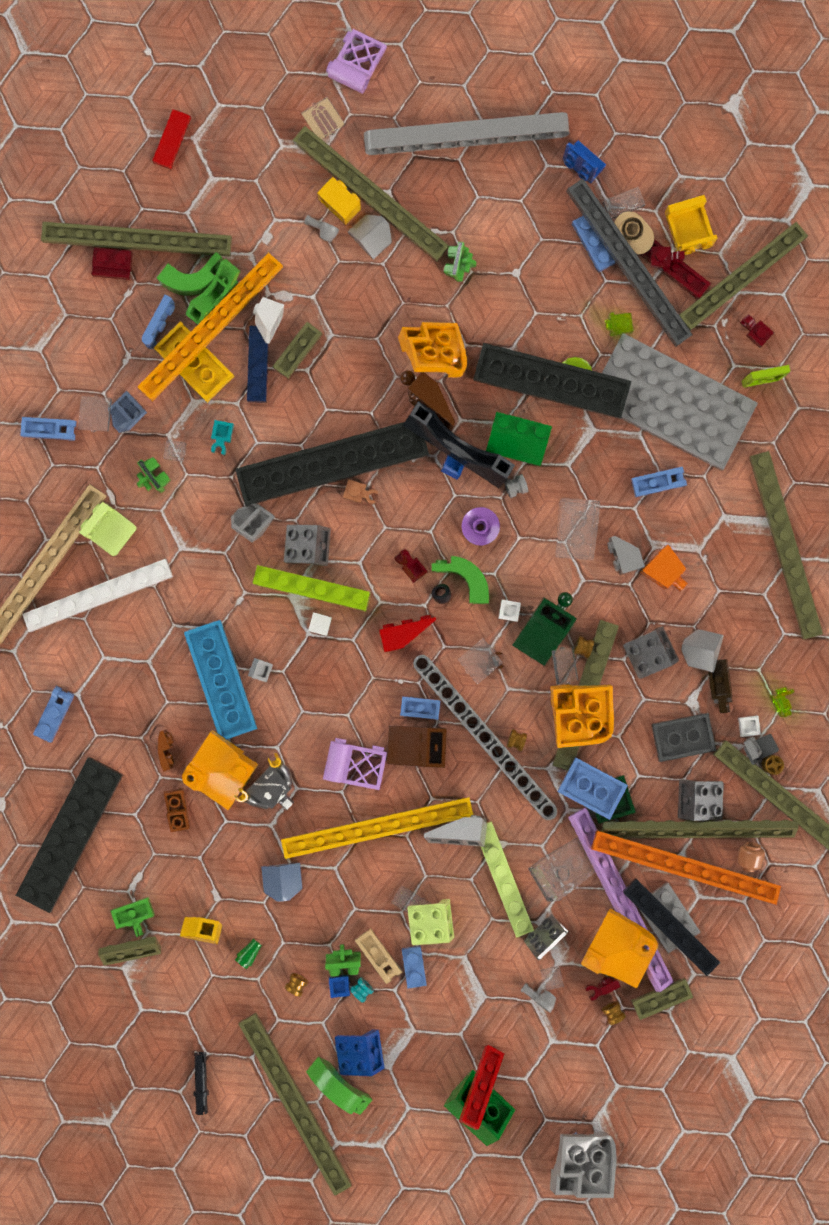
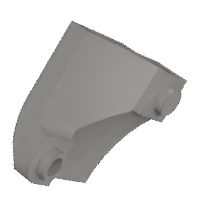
(585, 1166)

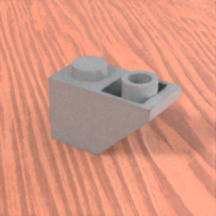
(626, 555)

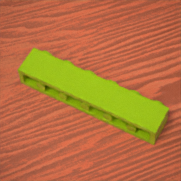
(311, 588)

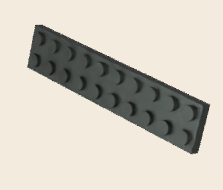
(329, 463)

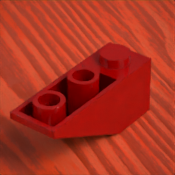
(400, 636)

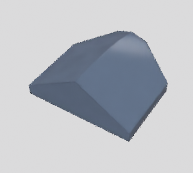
(126, 412)
(282, 881)

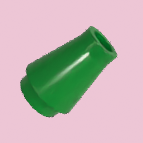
(248, 954)

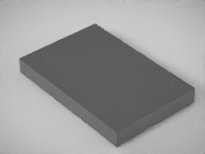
(683, 737)

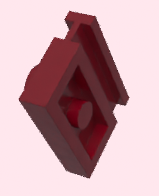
(111, 263)

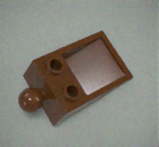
(428, 393)

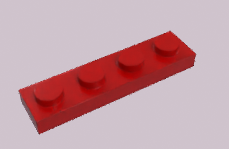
(481, 1087)

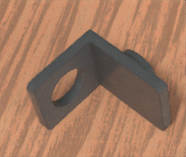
(767, 745)

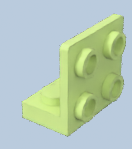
(431, 923)

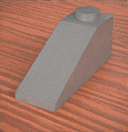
(460, 832)

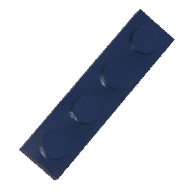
(257, 367)

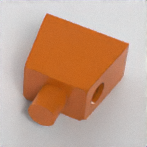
(665, 569)

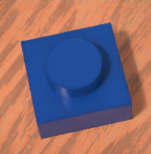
(452, 467)
(339, 986)

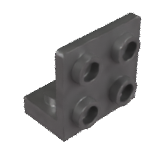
(307, 544)
(651, 653)
(700, 800)
(545, 936)

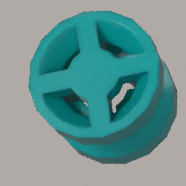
(362, 990)

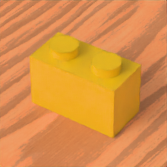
(339, 200)

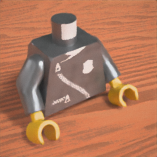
(270, 787)

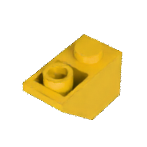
(201, 929)

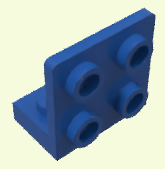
(583, 161)
(359, 1054)

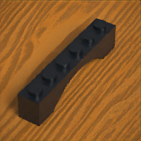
(485, 464)

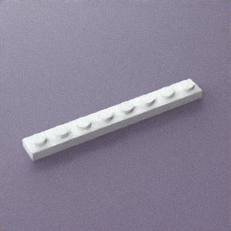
(97, 595)

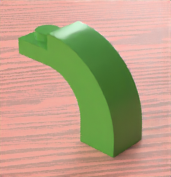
(193, 283)
(221, 285)
(470, 573)
(336, 1088)

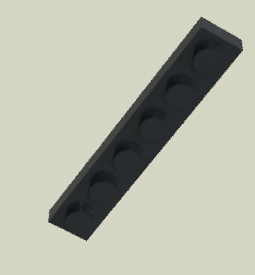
(671, 927)

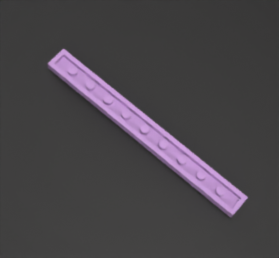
(613, 887)

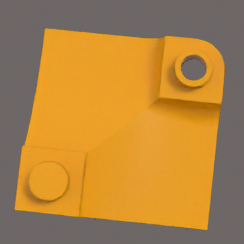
(435, 348)
(582, 713)
(219, 770)
(620, 949)

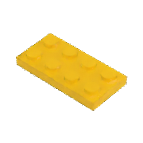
(204, 373)

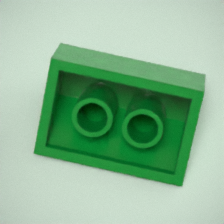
(518, 438)
(495, 1117)

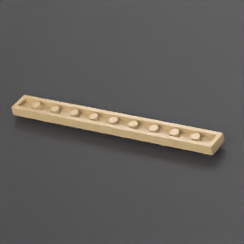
(48, 560)

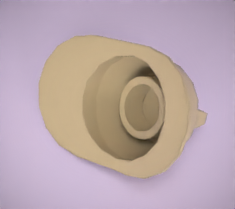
(635, 231)

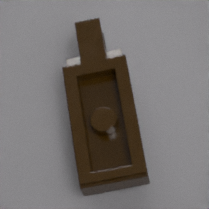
(721, 685)

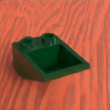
(543, 631)

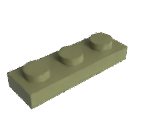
(297, 350)
(129, 951)
(658, 1001)

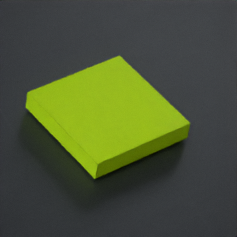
(765, 376)

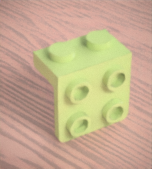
(108, 528)

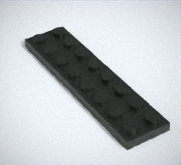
(552, 380)
(69, 835)

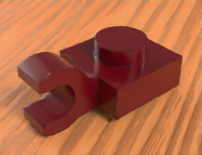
(662, 257)
(758, 333)
(412, 567)
(606, 986)

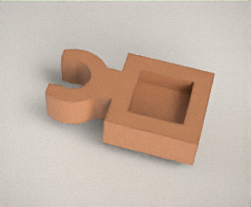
(357, 492)

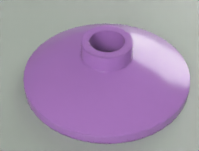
(487, 519)

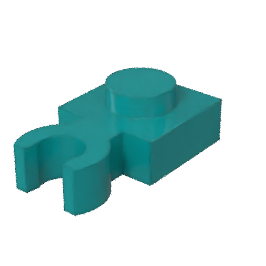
(222, 433)

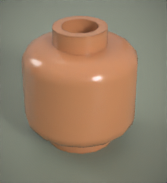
(751, 856)

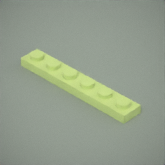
(505, 883)

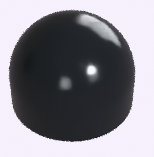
(443, 598)

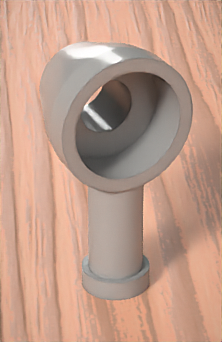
(327, 231)
(545, 1000)

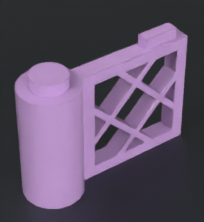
(347, 71)
(339, 761)

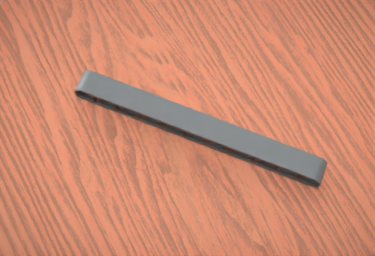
(466, 133)
(491, 743)

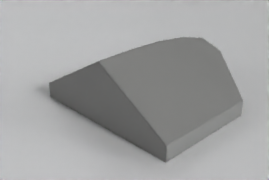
(372, 234)
(251, 521)
(702, 649)

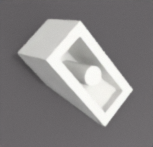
(268, 317)

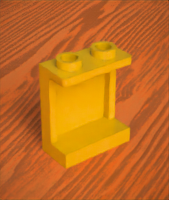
(690, 225)

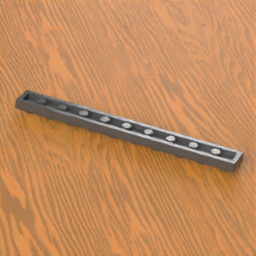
(629, 262)

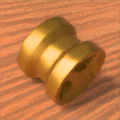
(583, 647)
(516, 740)
(777, 764)
(296, 984)
(614, 1012)

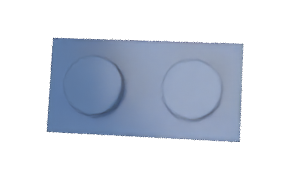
(420, 708)
(414, 966)

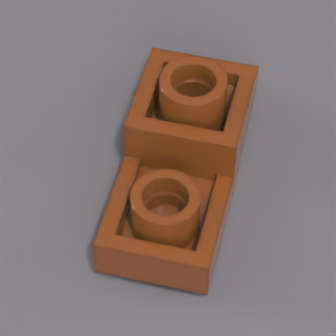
(165, 742)
(177, 810)

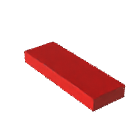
(171, 139)

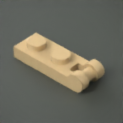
(378, 955)

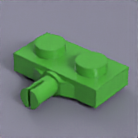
(133, 915)

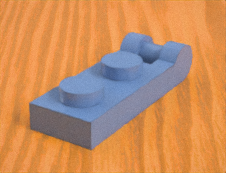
(158, 322)
(47, 428)
(658, 482)
(53, 715)

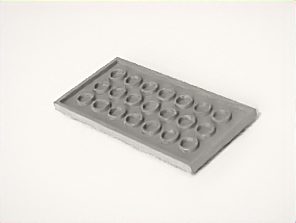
(679, 402)

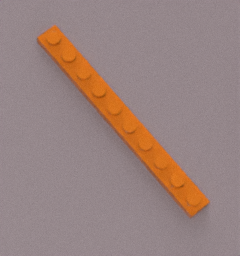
(686, 867)

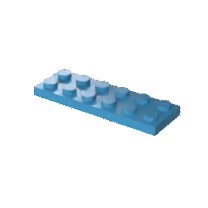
(220, 680)

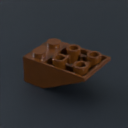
(417, 746)

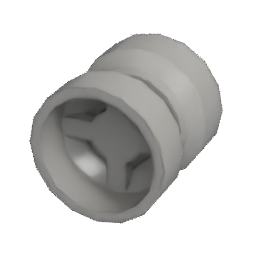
(516, 486)

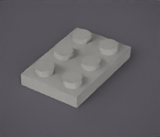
(671, 902)

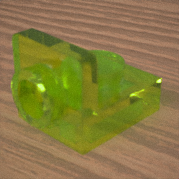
(619, 324)
(782, 704)

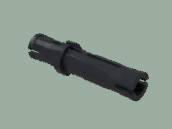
(201, 1091)

